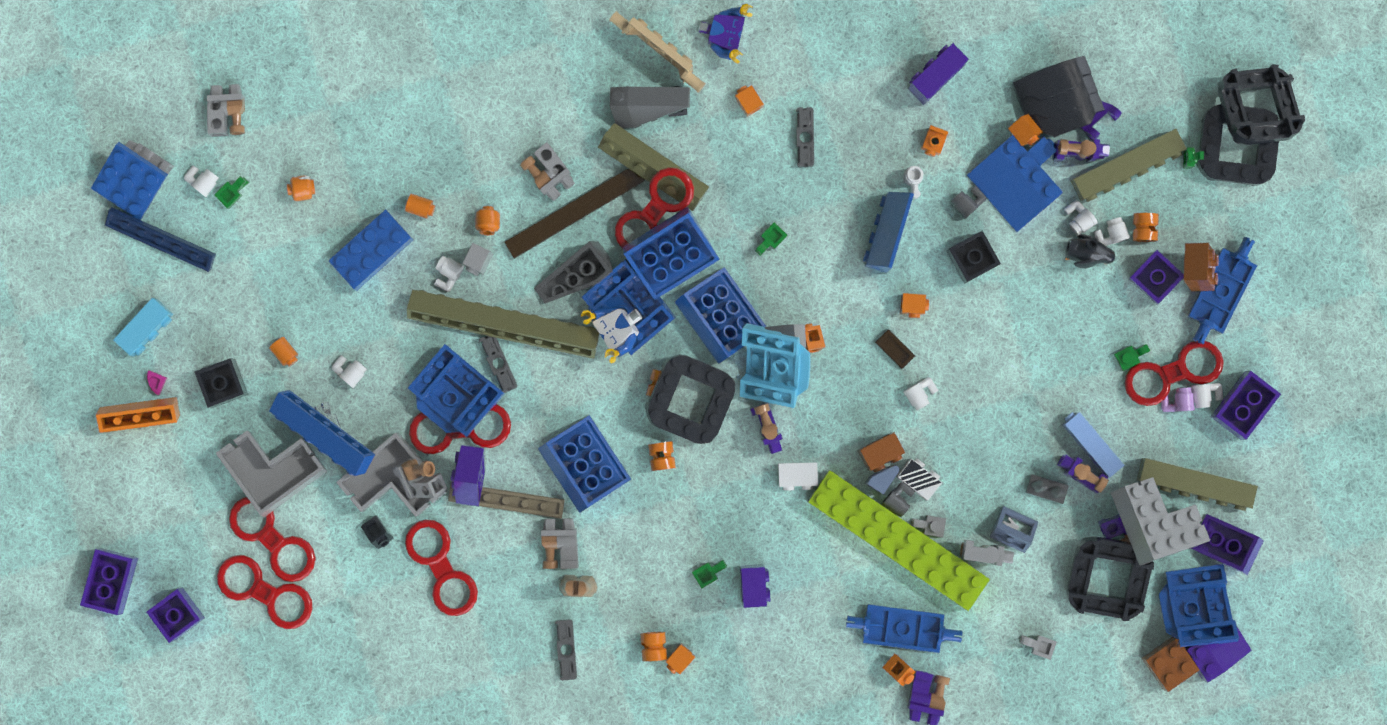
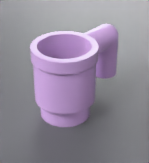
(1183, 401)

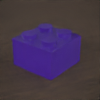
(1157, 277)
(175, 615)

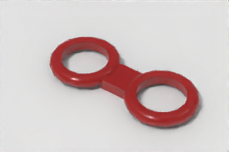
(656, 207)
(1173, 373)
(458, 435)
(274, 542)
(441, 567)
(264, 592)

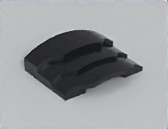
(1060, 96)

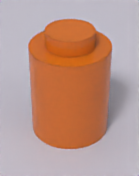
(420, 206)
(284, 352)

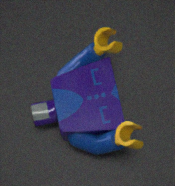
(726, 31)

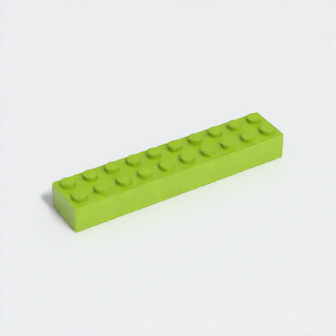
(898, 540)

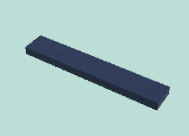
(160, 239)

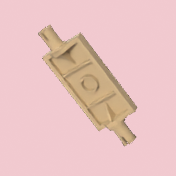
(655, 41)

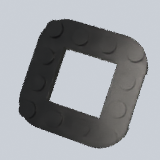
(1246, 131)
(1233, 172)
(665, 388)
(1101, 604)

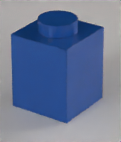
(1042, 150)

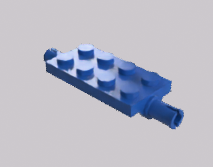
(1216, 307)
(903, 628)

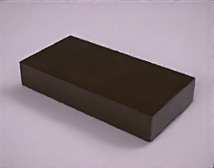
(895, 349)

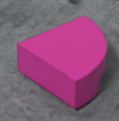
(156, 381)

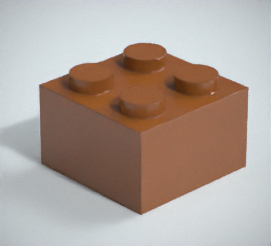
(1200, 267)
(881, 451)
(1170, 664)

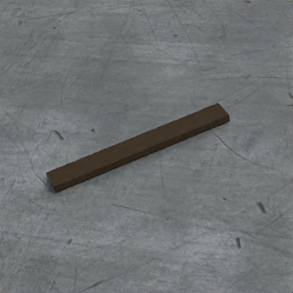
(573, 212)

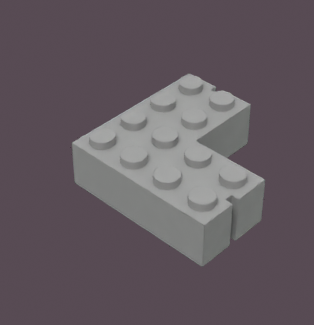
(380, 477)
(270, 481)
(1150, 527)

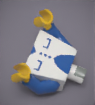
(615, 328)

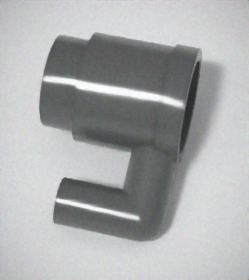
(965, 204)
(895, 502)

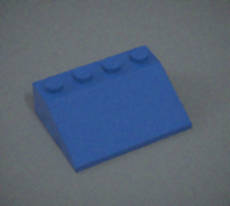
(1014, 183)
(888, 230)
(670, 253)
(718, 314)
(584, 464)

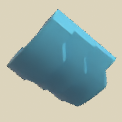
(774, 366)

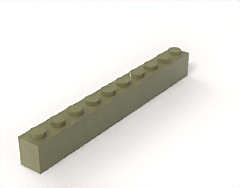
(503, 323)

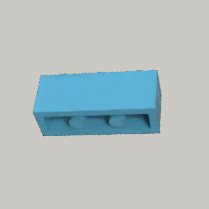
(143, 327)

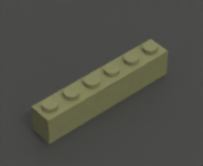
(647, 162)
(1129, 164)
(1198, 483)

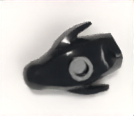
(1088, 252)

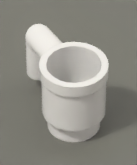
(913, 177)
(204, 182)
(1082, 221)
(1117, 232)
(450, 269)
(352, 373)
(1202, 394)
(917, 395)

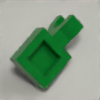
(1191, 157)
(229, 193)
(772, 237)
(1129, 357)
(706, 574)

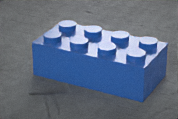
(371, 250)

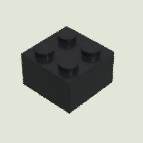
(973, 257)
(221, 383)

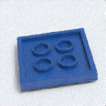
(129, 181)

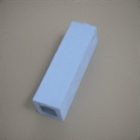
(1092, 444)

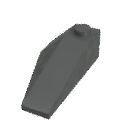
(641, 105)
(580, 271)

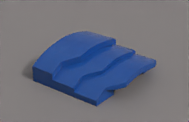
(627, 292)
(454, 393)
(1198, 606)

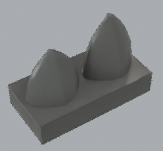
(1047, 489)

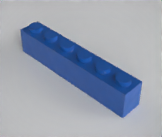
(321, 433)

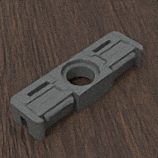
(805, 123)
(504, 375)
(565, 634)

